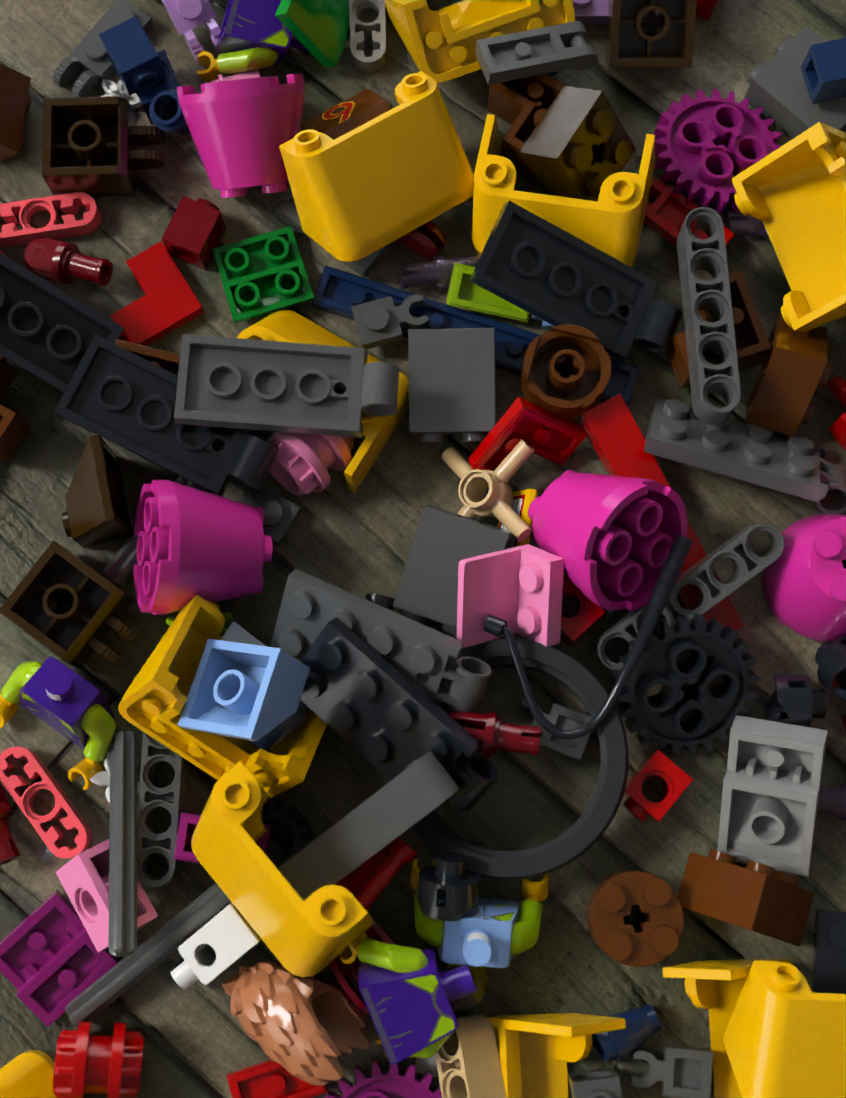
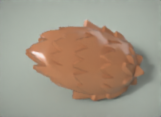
(296, 1019)

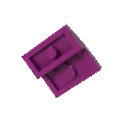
(52, 958)

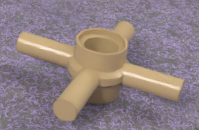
(500, 494)

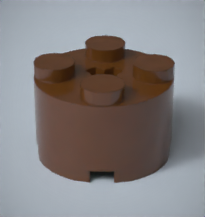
(568, 349)
(655, 934)

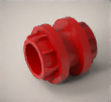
(98, 1063)

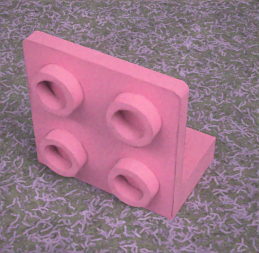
(513, 585)

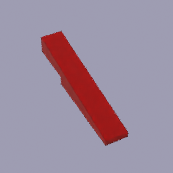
(621, 450)

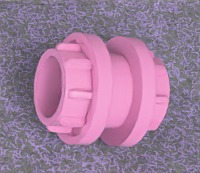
(305, 459)

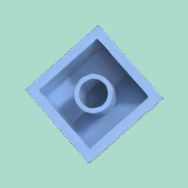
(243, 690)

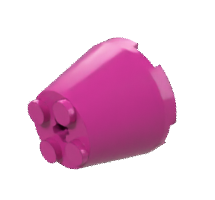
(241, 128)
(609, 533)
(195, 547)
(809, 578)

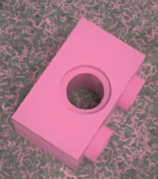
(87, 886)

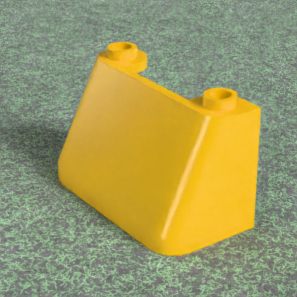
(446, 38)
(381, 175)
(803, 208)
(160, 693)
(298, 932)
(786, 1037)

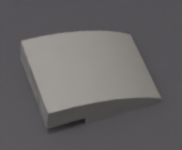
(772, 793)

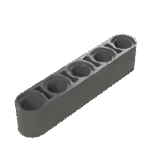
(714, 297)
(710, 589)
(153, 798)
(370, 826)

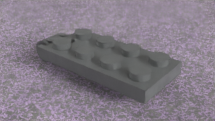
(281, 386)
(747, 454)
(402, 642)

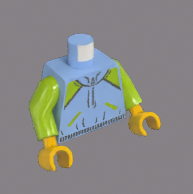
(489, 931)

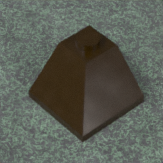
(97, 498)

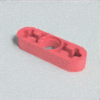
(54, 229)
(34, 769)

